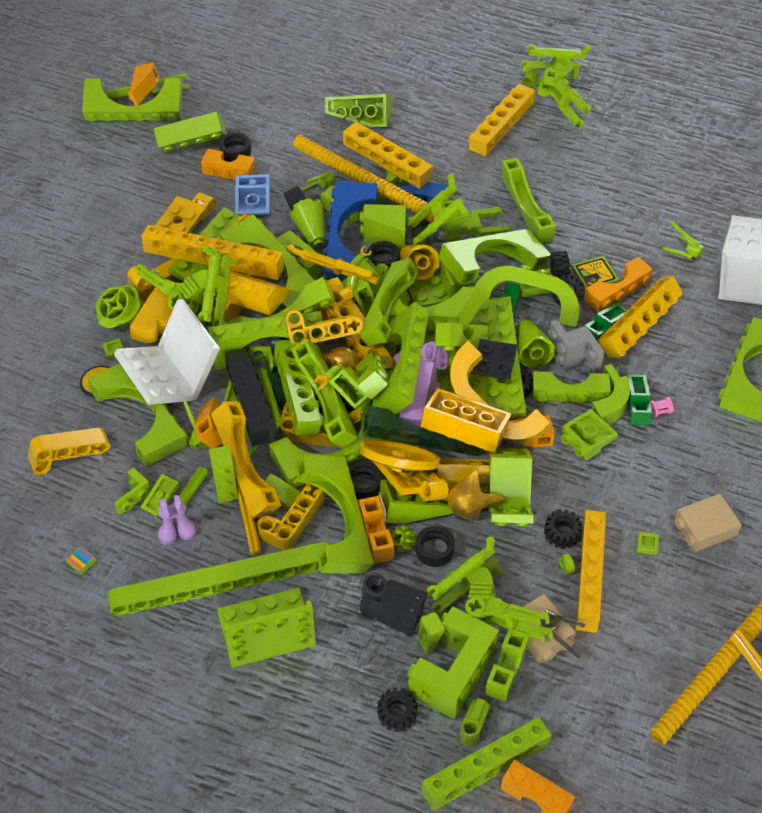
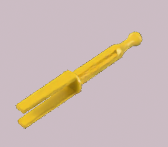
(338, 266)

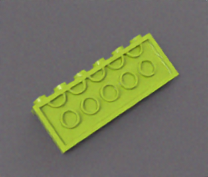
(223, 221)

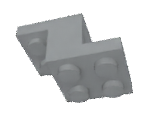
(575, 348)

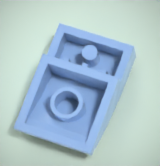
(252, 194)

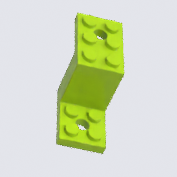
(511, 478)

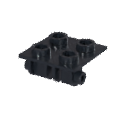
(497, 360)

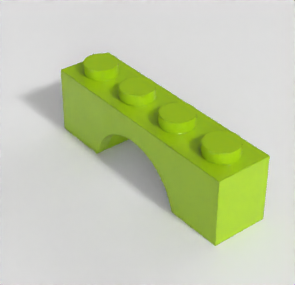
(549, 388)

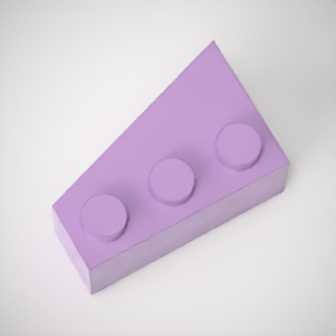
(425, 388)

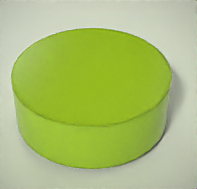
(567, 564)

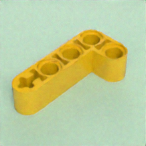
(143, 286)
(326, 334)
(287, 430)
(65, 445)
(297, 513)

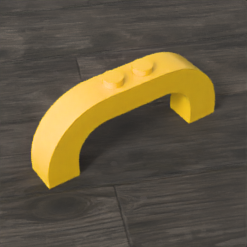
(517, 432)

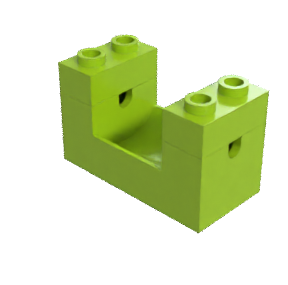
(450, 690)

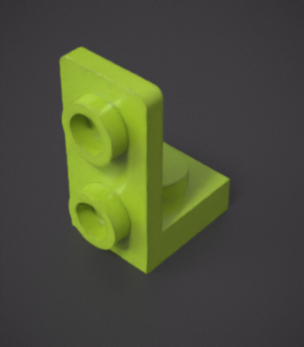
(139, 492)

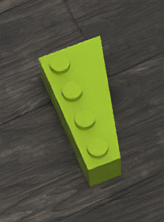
(190, 132)

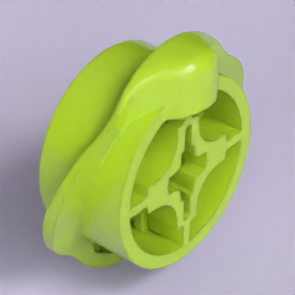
(117, 306)

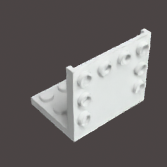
(742, 261)
(177, 365)

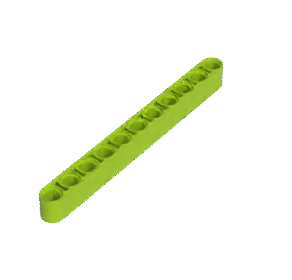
(214, 580)

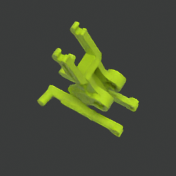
(555, 78)
(454, 217)
(198, 287)
(482, 596)

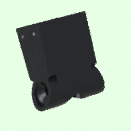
(392, 603)

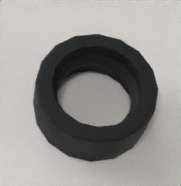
(235, 138)
(384, 247)
(368, 469)
(435, 560)

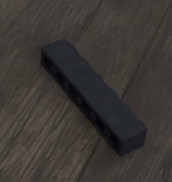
(249, 394)

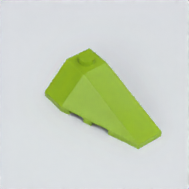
(365, 109)
(409, 507)

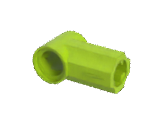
(474, 722)

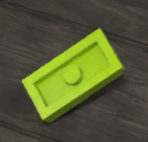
(163, 488)

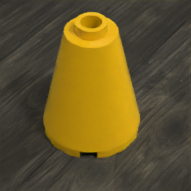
(423, 257)

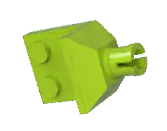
(435, 289)

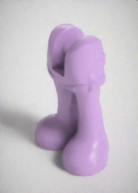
(431, 354)
(167, 531)

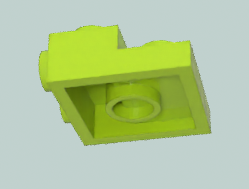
(587, 434)

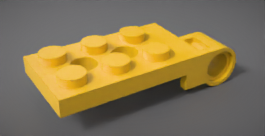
(189, 211)
(416, 482)

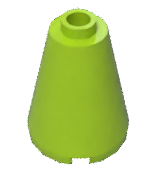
(310, 220)
(533, 345)

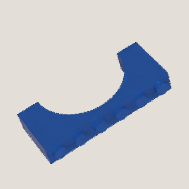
(348, 199)

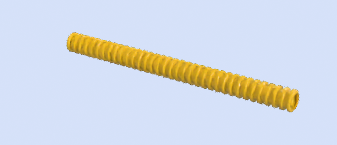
(360, 174)
(705, 680)

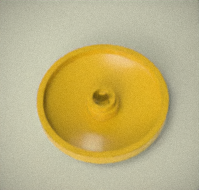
(399, 455)

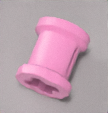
(661, 407)

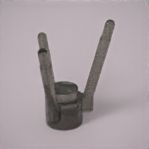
(555, 622)

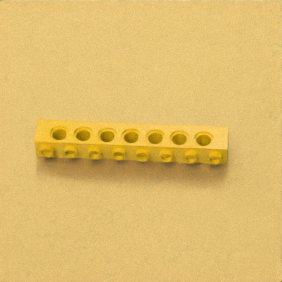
(189, 247)

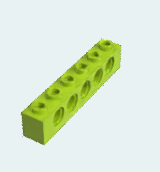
(298, 391)
(485, 763)

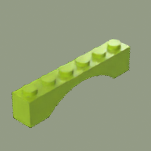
(537, 220)
(398, 279)
(313, 297)
(336, 418)

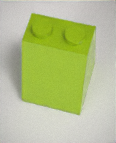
(384, 224)

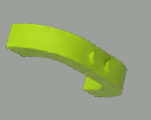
(569, 301)

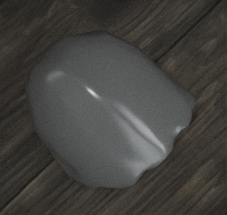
(414, 232)

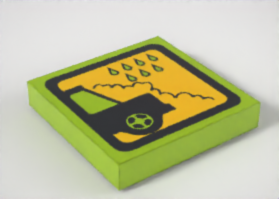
(593, 271)

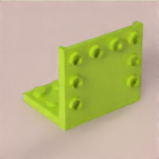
(267, 627)

